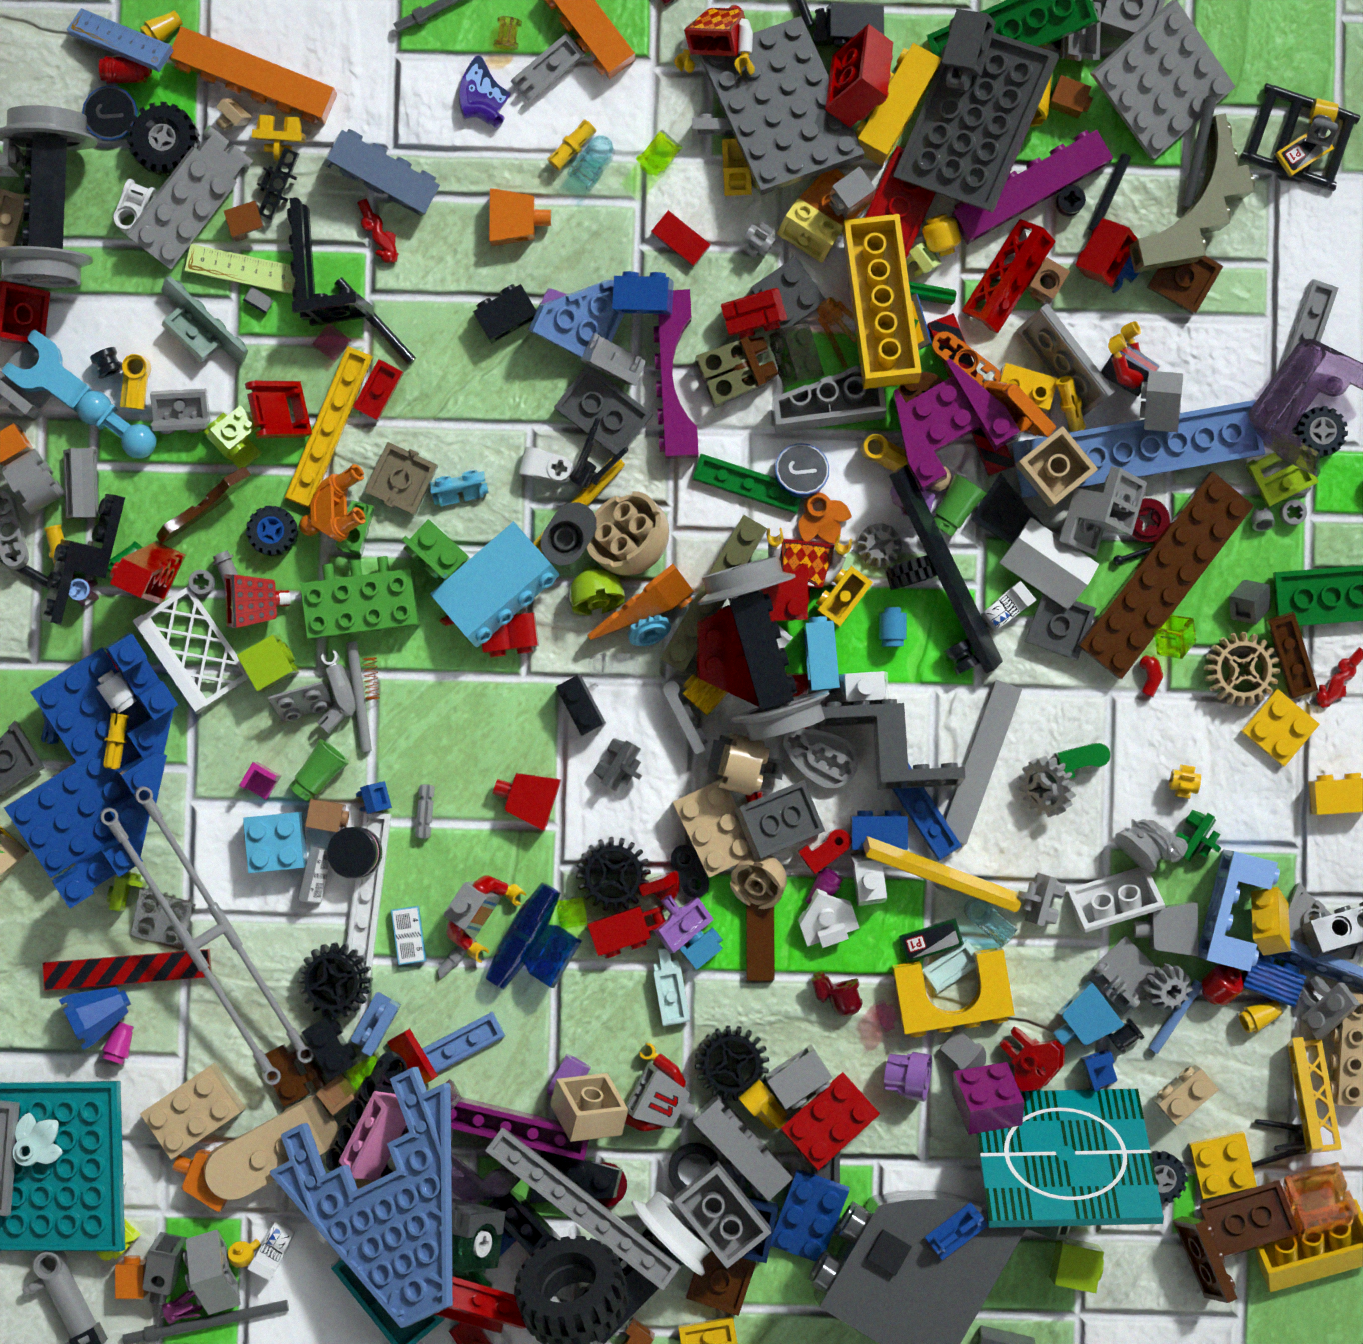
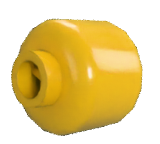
(941, 234)

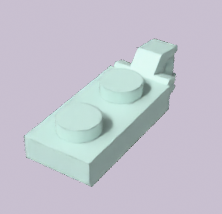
(670, 990)

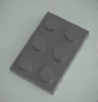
(596, 396)
(779, 820)

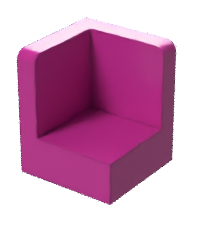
(260, 780)

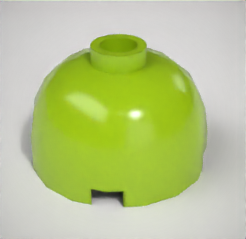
(595, 590)

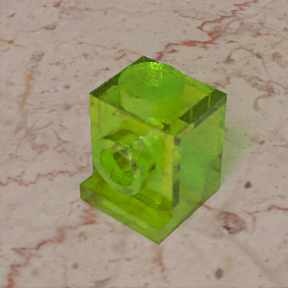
(572, 912)

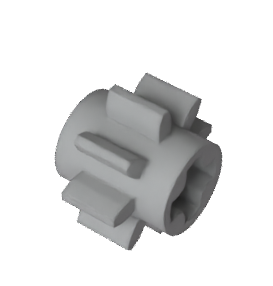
(758, 240)

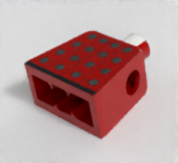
(252, 600)

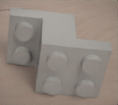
(1110, 511)

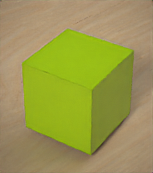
(268, 663)
(1077, 1265)

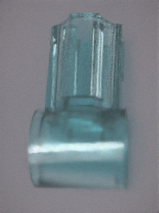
(991, 922)

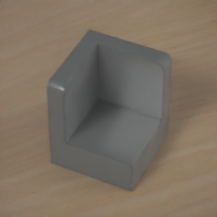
(1250, 601)

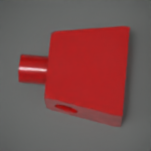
(529, 797)

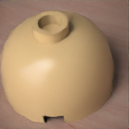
(759, 881)

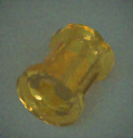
(507, 33)

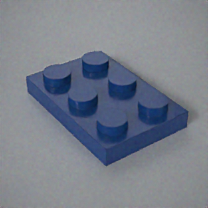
(809, 1215)

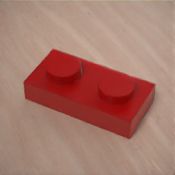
(378, 389)

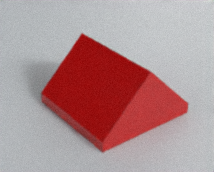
(21, 312)

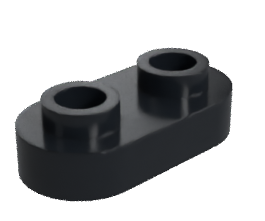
(690, 871)

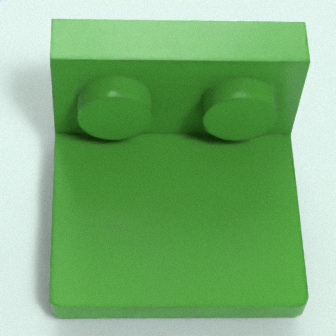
(436, 549)

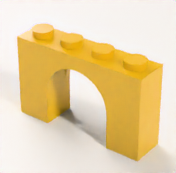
(991, 1001)

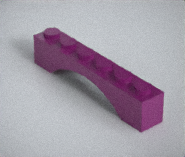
(680, 432)

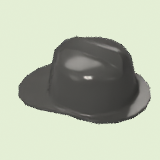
(568, 533)

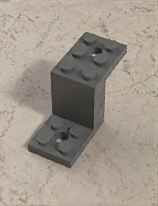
(891, 745)

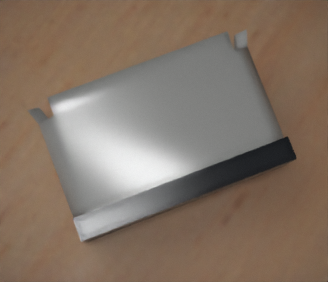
(258, 300)

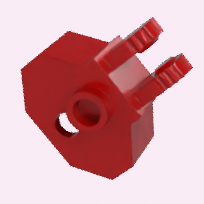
(1031, 1059)

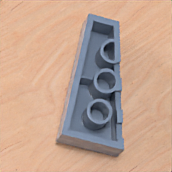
(382, 172)

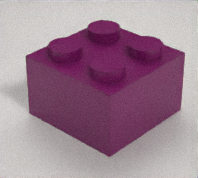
(988, 1098)

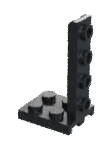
(317, 307)

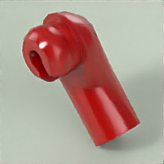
(1154, 674)

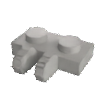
(1330, 1009)

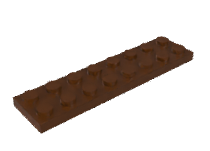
(1165, 575)

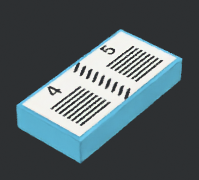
(408, 935)

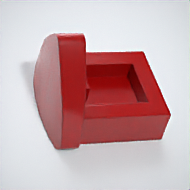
(662, 886)

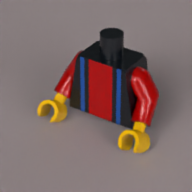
(1127, 365)

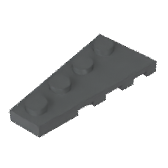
(17, 758)

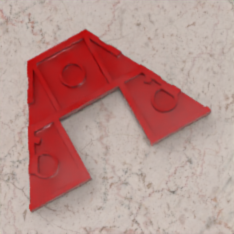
(720, 649)

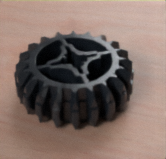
(598, 855)
(337, 990)
(719, 1068)

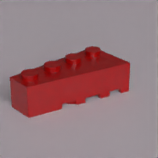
(148, 571)

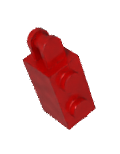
(624, 930)

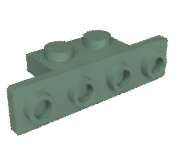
(197, 327)

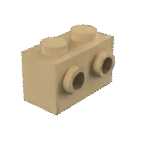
(1185, 1094)

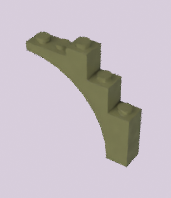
(1221, 183)

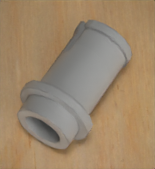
(224, 564)

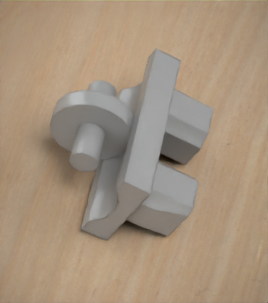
(1039, 898)

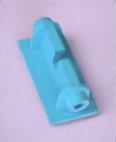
(448, 488)

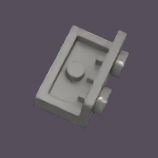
(180, 410)

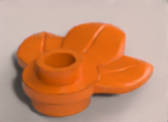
(824, 522)

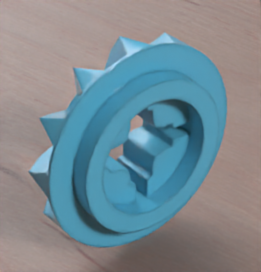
(649, 631)

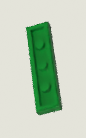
(744, 483)

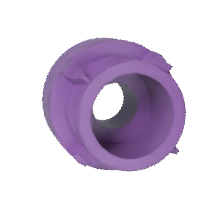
(909, 1075)

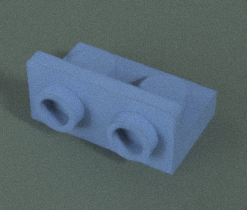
(375, 1023)

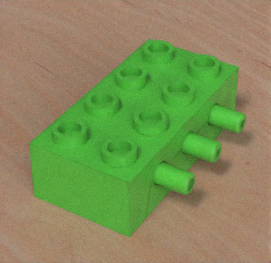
(360, 601)

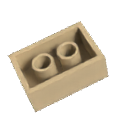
(713, 827)
(193, 1111)

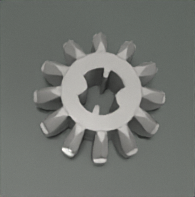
(1167, 987)

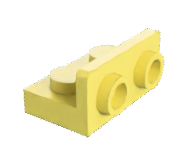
(809, 230)

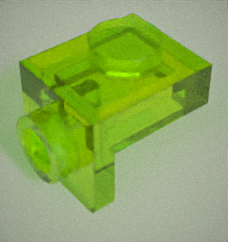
(659, 154)

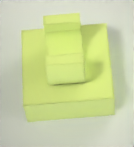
(926, 260)

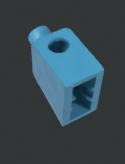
(1087, 1017)

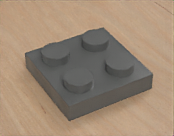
(796, 288)
(1060, 628)

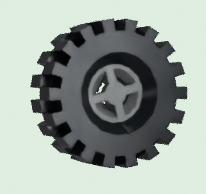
(152, 130)

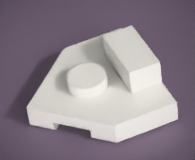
(827, 920)

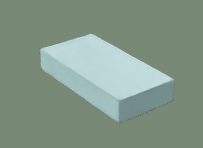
(950, 967)

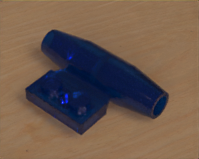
(534, 942)

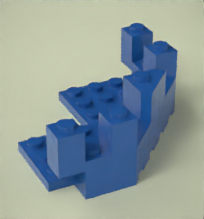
(64, 812)

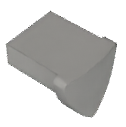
(964, 1051)

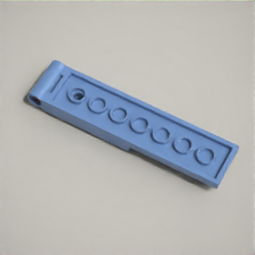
(1201, 440)

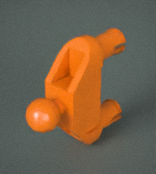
(329, 507)

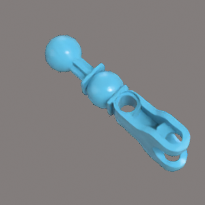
(91, 405)

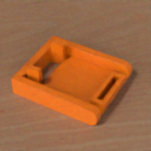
(1022, 409)

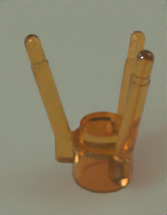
(831, 313)

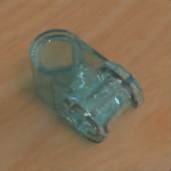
(592, 163)

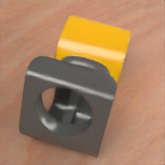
(1322, 118)

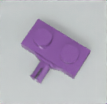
(682, 922)

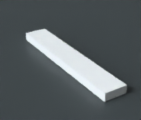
(367, 896)

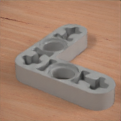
(11, 515)

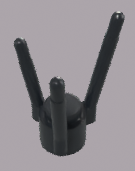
(584, 470)
(1296, 1143)

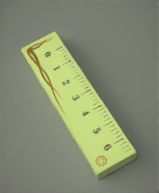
(240, 269)

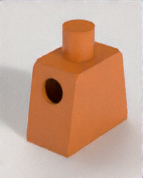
(514, 217)
(195, 1182)

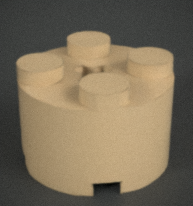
(742, 764)

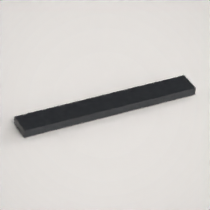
(946, 568)

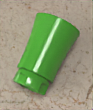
(957, 504)
(318, 770)

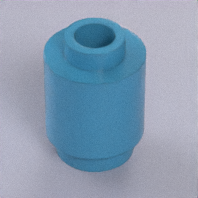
(892, 627)

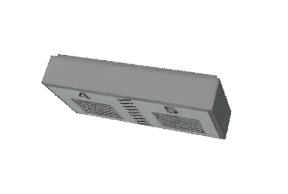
(314, 876)

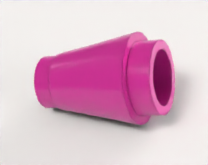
(118, 1044)

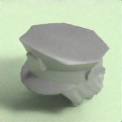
(1148, 843)

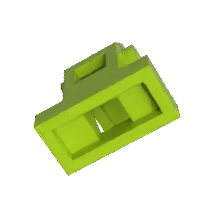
(231, 438)

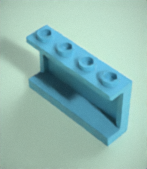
(495, 584)

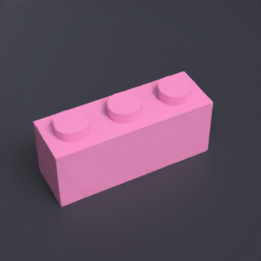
(367, 1147)

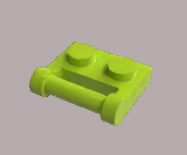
(1280, 484)

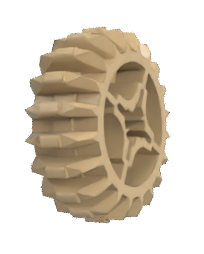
(1256, 651)

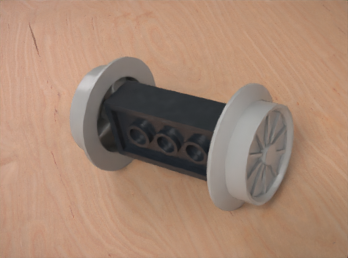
(47, 136)
(766, 662)

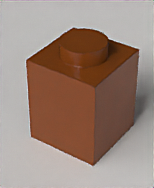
(1070, 97)

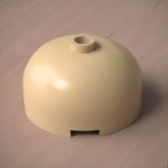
(629, 534)

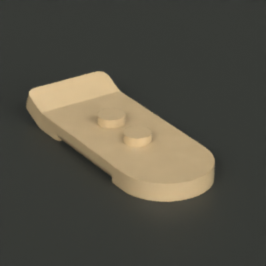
(246, 1161)

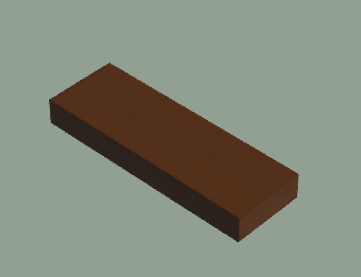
(1292, 655)
(760, 943)

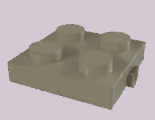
(401, 478)

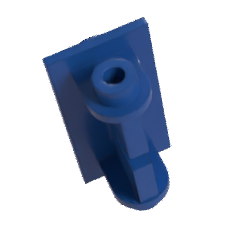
(956, 1230)

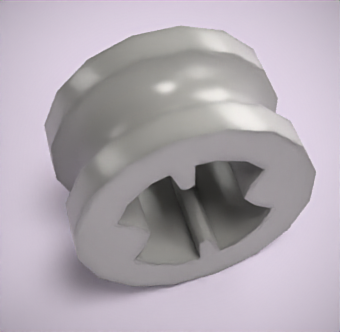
(1292, 504)
(207, 575)

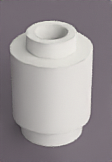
(116, 691)

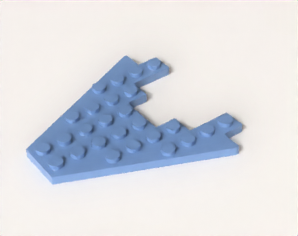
(399, 1226)

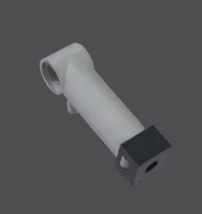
(66, 1298)

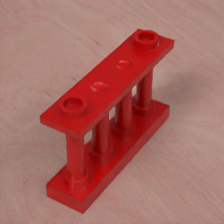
(482, 1307)

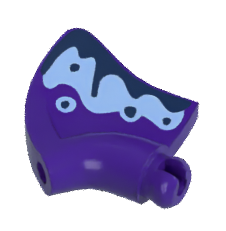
(481, 95)

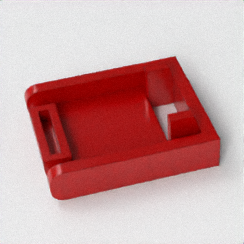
(271, 409)

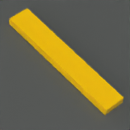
(329, 426)
(941, 874)

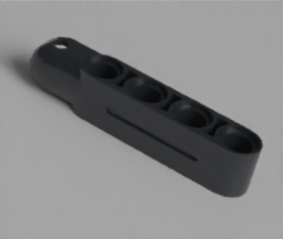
(385, 1068)

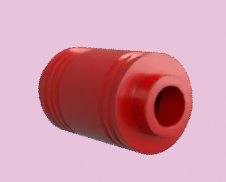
(122, 70)

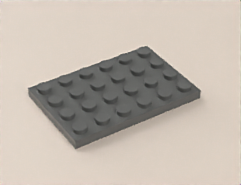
(781, 108)
(972, 136)

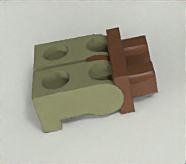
(741, 362)

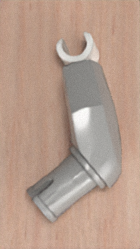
(342, 695)

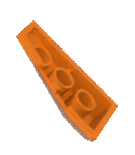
(658, 597)

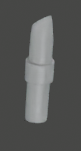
(453, 958)

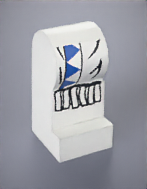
(1008, 606)
(272, 1251)

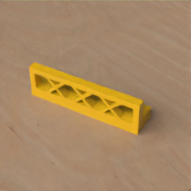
(1307, 1096)

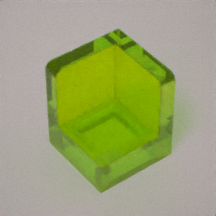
(1175, 636)
(362, 1069)

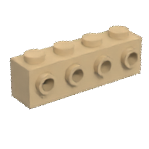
(1348, 1058)

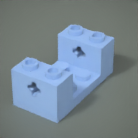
(1233, 868)

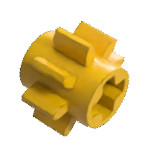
(1185, 781)

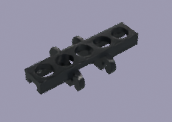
(277, 174)

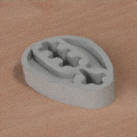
(832, 745)

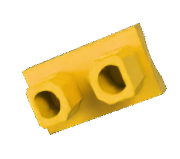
(291, 133)

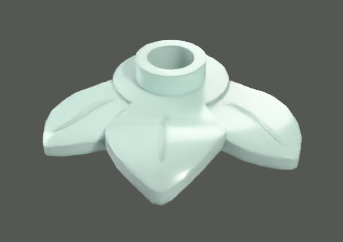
(38, 1138)

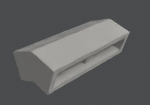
(81, 483)

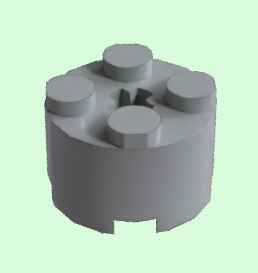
(32, 481)

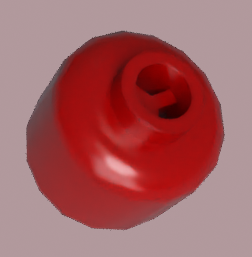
(1222, 985)

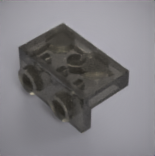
(796, 354)

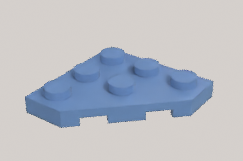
(576, 316)

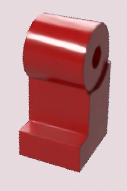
(833, 846)

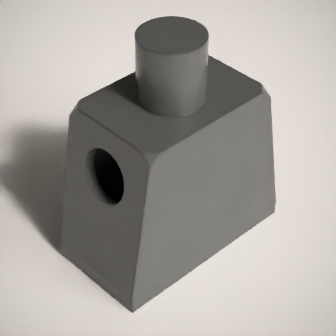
(163, 1266)

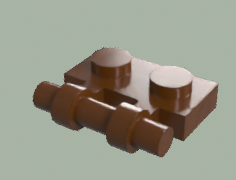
(292, 1083)

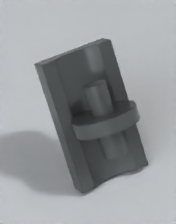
(622, 767)

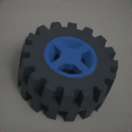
(265, 523)

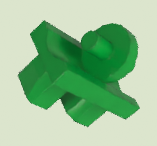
(1203, 825)

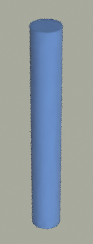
(1175, 1018)

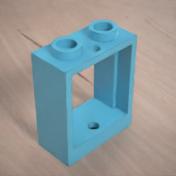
(821, 654)

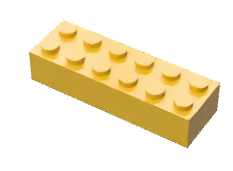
(881, 301)

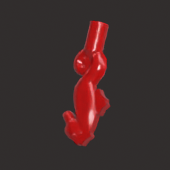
(384, 240)
(1336, 686)

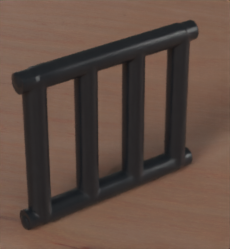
(1297, 102)

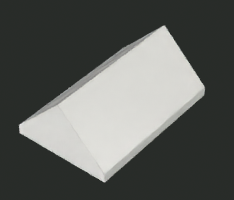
(1049, 564)
(1115, 899)

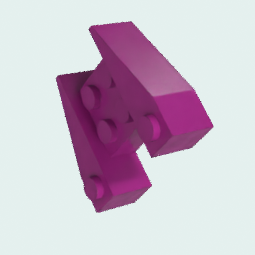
(946, 416)

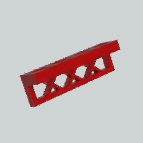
(1014, 276)

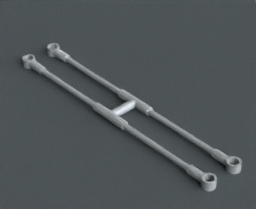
(193, 945)

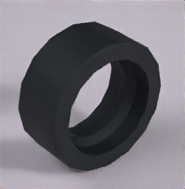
(680, 1153)

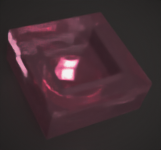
(331, 342)
(886, 1015)

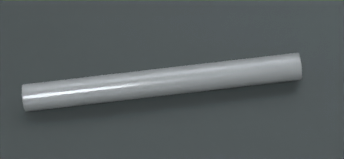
(358, 691)

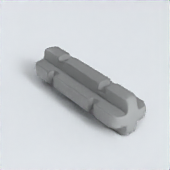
(424, 811)

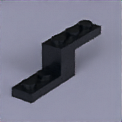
(83, 558)

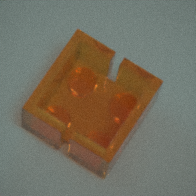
(1317, 1200)

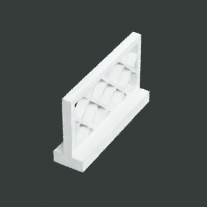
(173, 665)

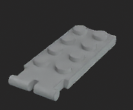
(188, 198)

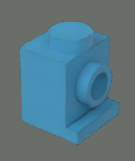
(702, 947)

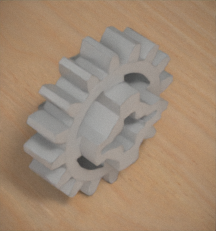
(1047, 786)

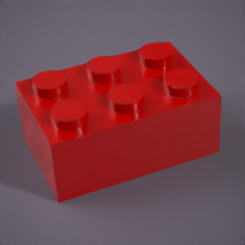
(859, 76)
(829, 1121)

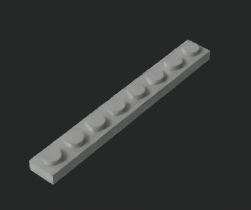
(583, 1209)

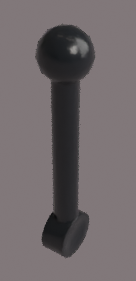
(1118, 559)

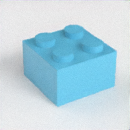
(275, 842)

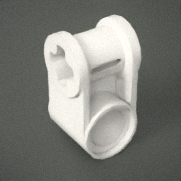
(132, 202)
(541, 465)

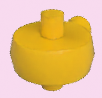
(242, 1253)

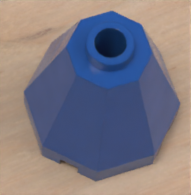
(95, 1012)

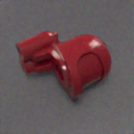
(842, 995)

